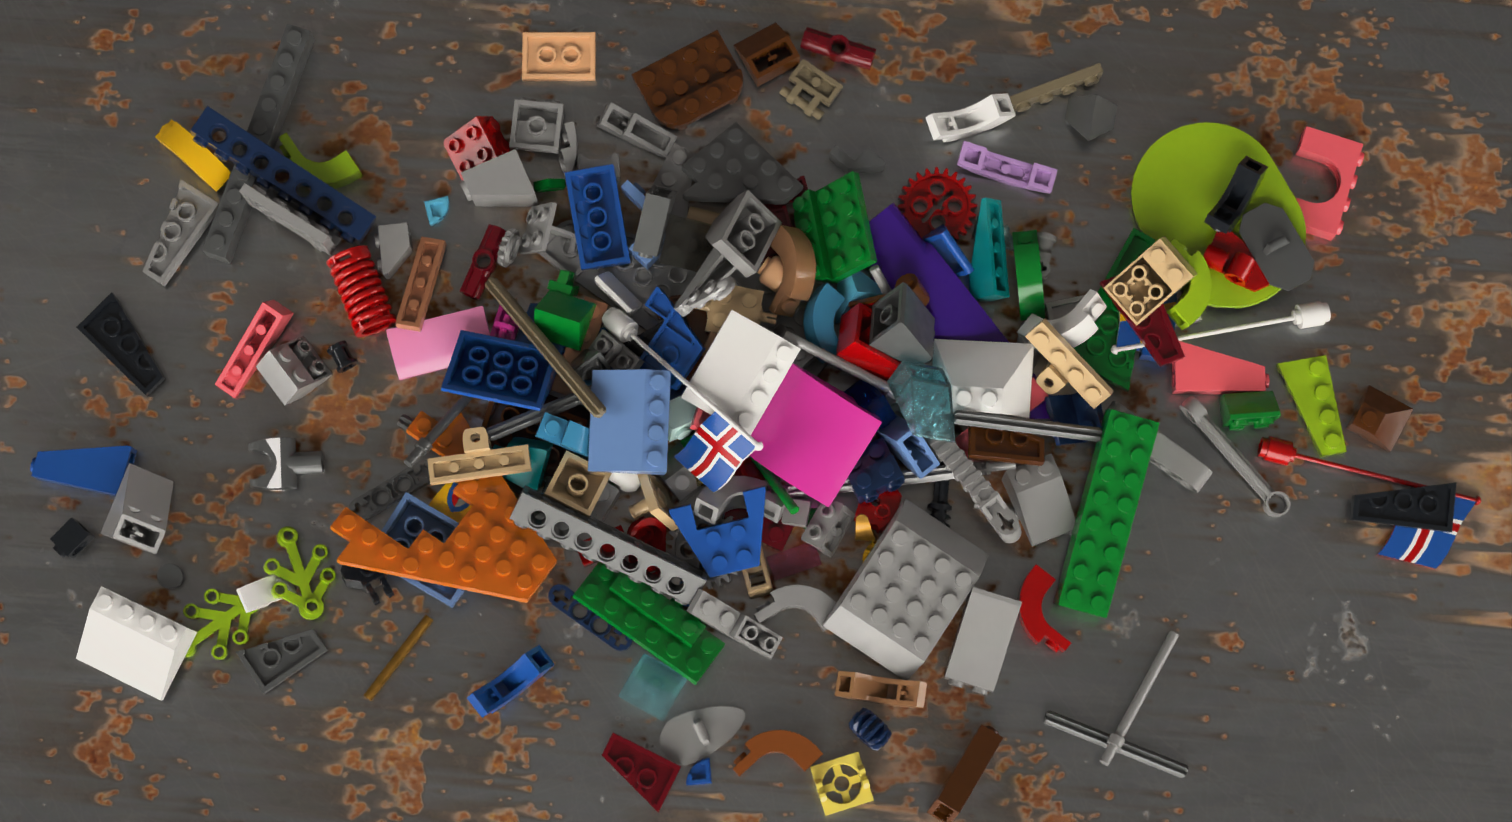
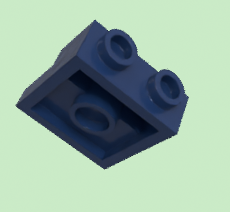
(875, 472)

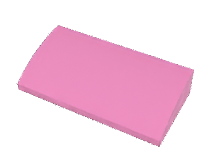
(433, 347)

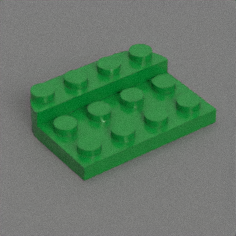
(837, 228)

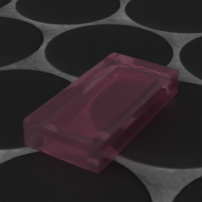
(793, 561)

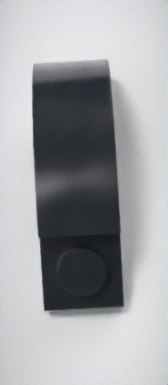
(1236, 196)

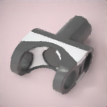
(284, 463)

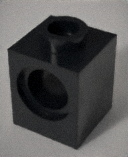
(71, 538)

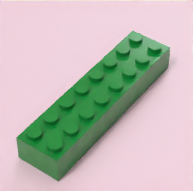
(1106, 513)

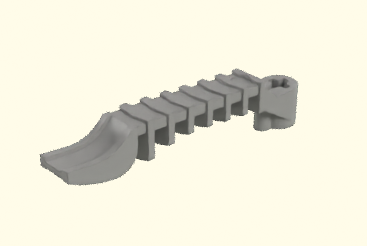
(980, 490)

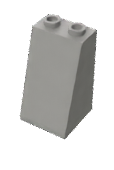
(982, 640)

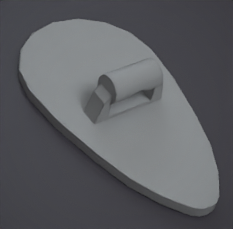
(699, 733)

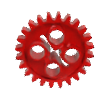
(920, 193)

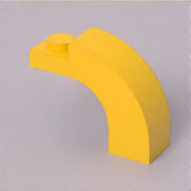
(199, 159)

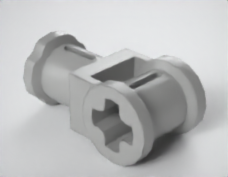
(1045, 248)

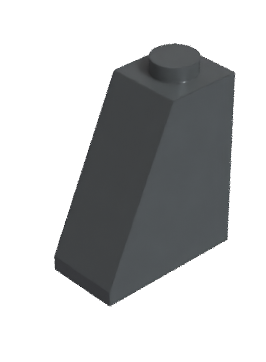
(654, 221)

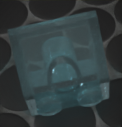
(653, 687)

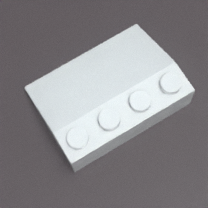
(742, 370)
(133, 643)

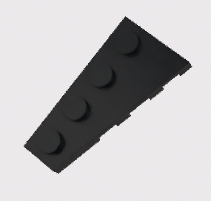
(1410, 508)

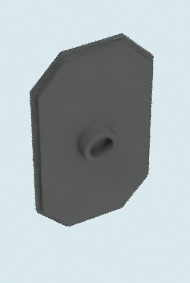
(1276, 246)

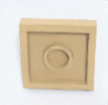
(656, 501)

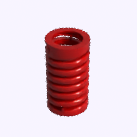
(361, 291)

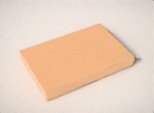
(559, 56)

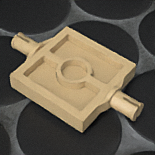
(741, 300)

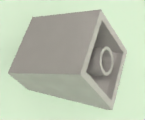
(499, 183)

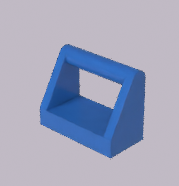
(949, 250)

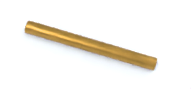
(398, 657)

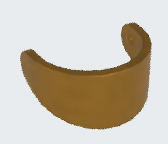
(863, 529)

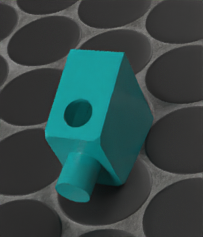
(539, 456)

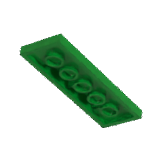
(650, 621)

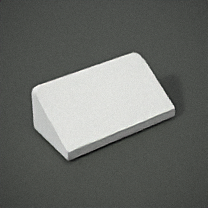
(618, 293)

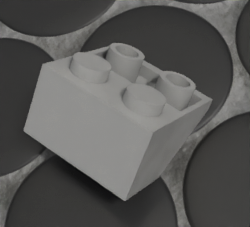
(293, 370)

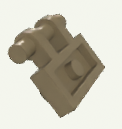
(815, 83)

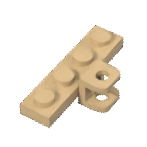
(1066, 366)
(478, 460)

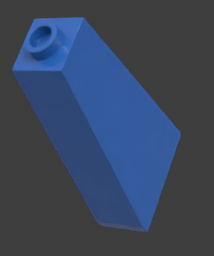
(85, 468)

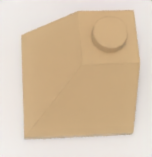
(576, 486)

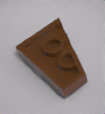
(1005, 446)

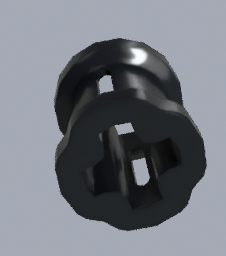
(342, 356)

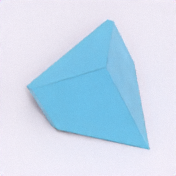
(855, 288)

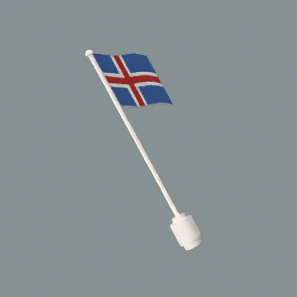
(718, 442)

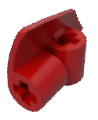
(1233, 259)

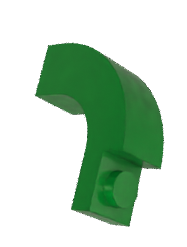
(1028, 274)

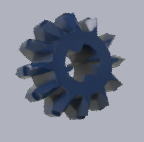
(870, 729)

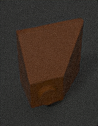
(1379, 418)

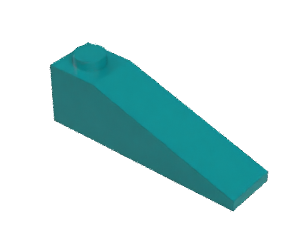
(989, 261)

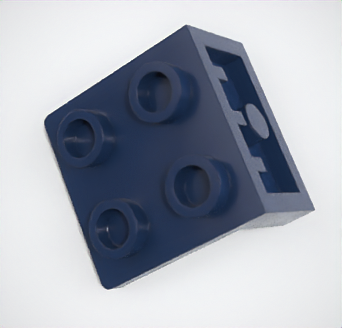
(1072, 410)

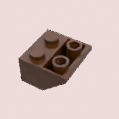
(767, 54)

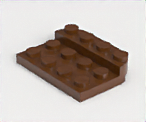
(690, 82)

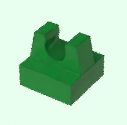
(564, 283)

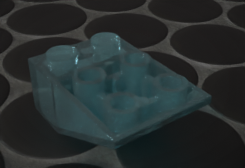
(924, 400)

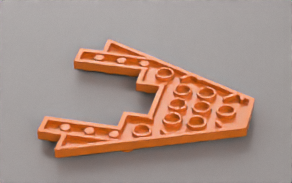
(479, 556)

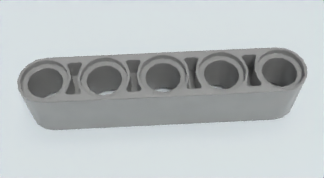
(1174, 459)

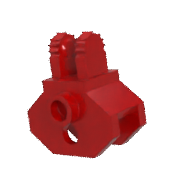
(880, 515)

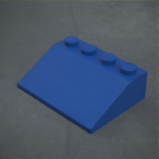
(499, 371)

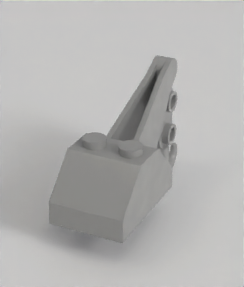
(741, 236)

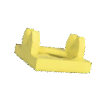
(864, 795)

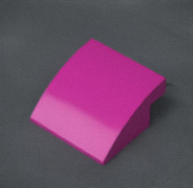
(813, 434)

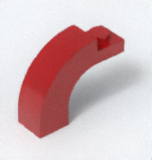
(1030, 613)

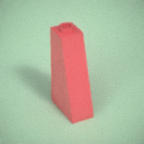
(1215, 373)

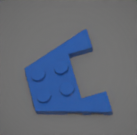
(673, 340)
(727, 545)

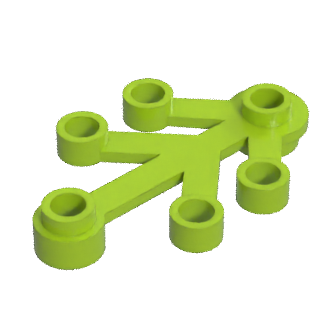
(300, 577)
(221, 622)

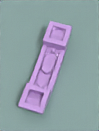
(1006, 169)

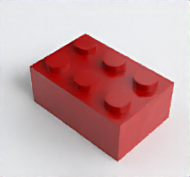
(855, 347)

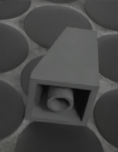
(902, 326)

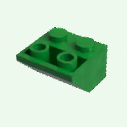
(1248, 409)

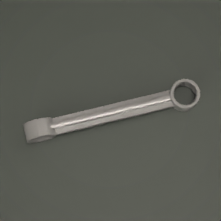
(1198, 415)

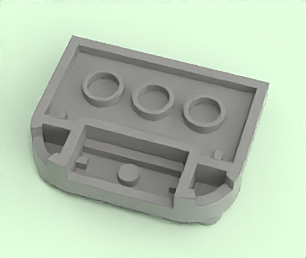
(290, 217)

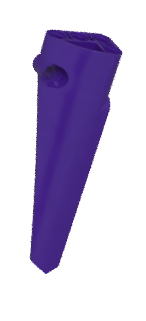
(955, 310)

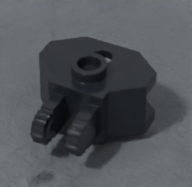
(366, 580)

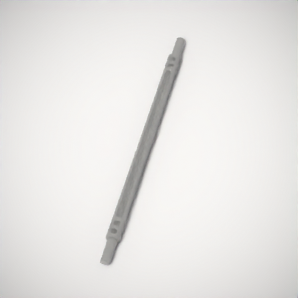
(938, 474)

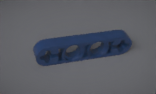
(588, 620)

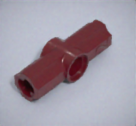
(822, 44)
(477, 276)

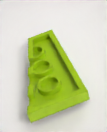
(1315, 399)

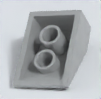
(1040, 500)

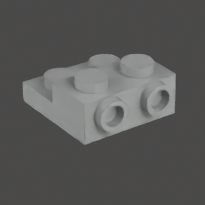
(537, 125)

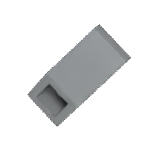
(394, 246)

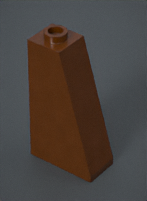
(965, 774)

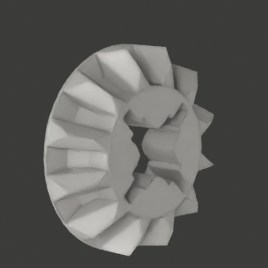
(509, 247)

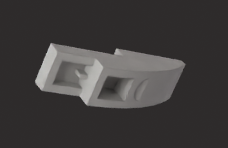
(734, 624)

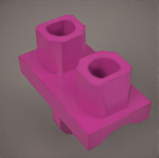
(504, 326)

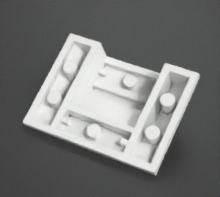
(987, 375)

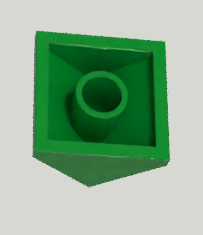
(564, 318)

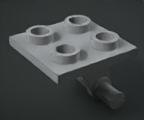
(539, 228)

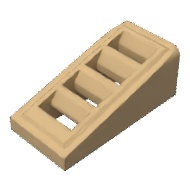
(760, 590)

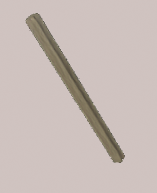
(545, 347)

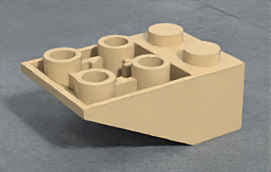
(1150, 280)

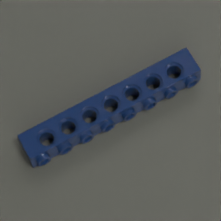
(212, 122)

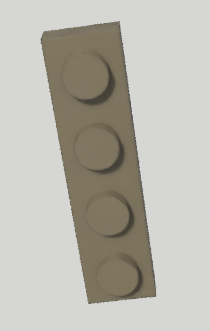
(1064, 85)

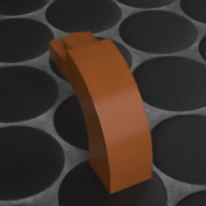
(778, 741)

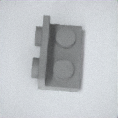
(828, 527)

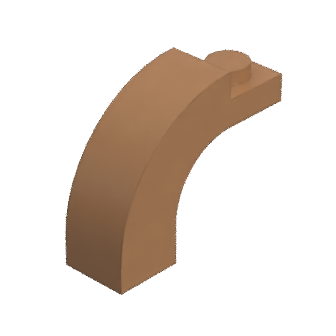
(798, 270)
(880, 690)

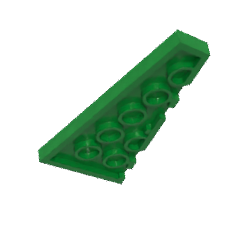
(1097, 349)

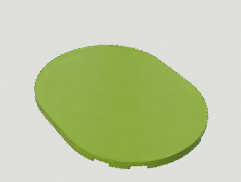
(1186, 178)

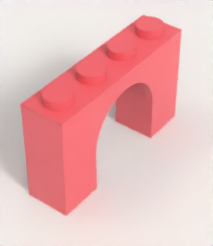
(1341, 158)

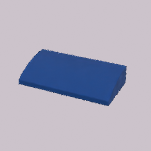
(597, 217)

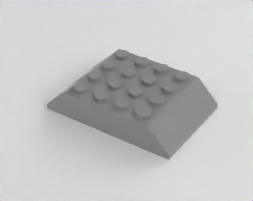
(907, 590)

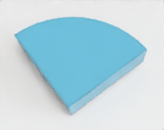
(437, 209)

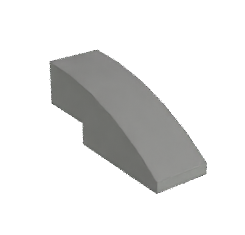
(636, 130)

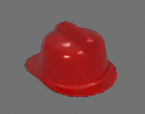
(649, 531)

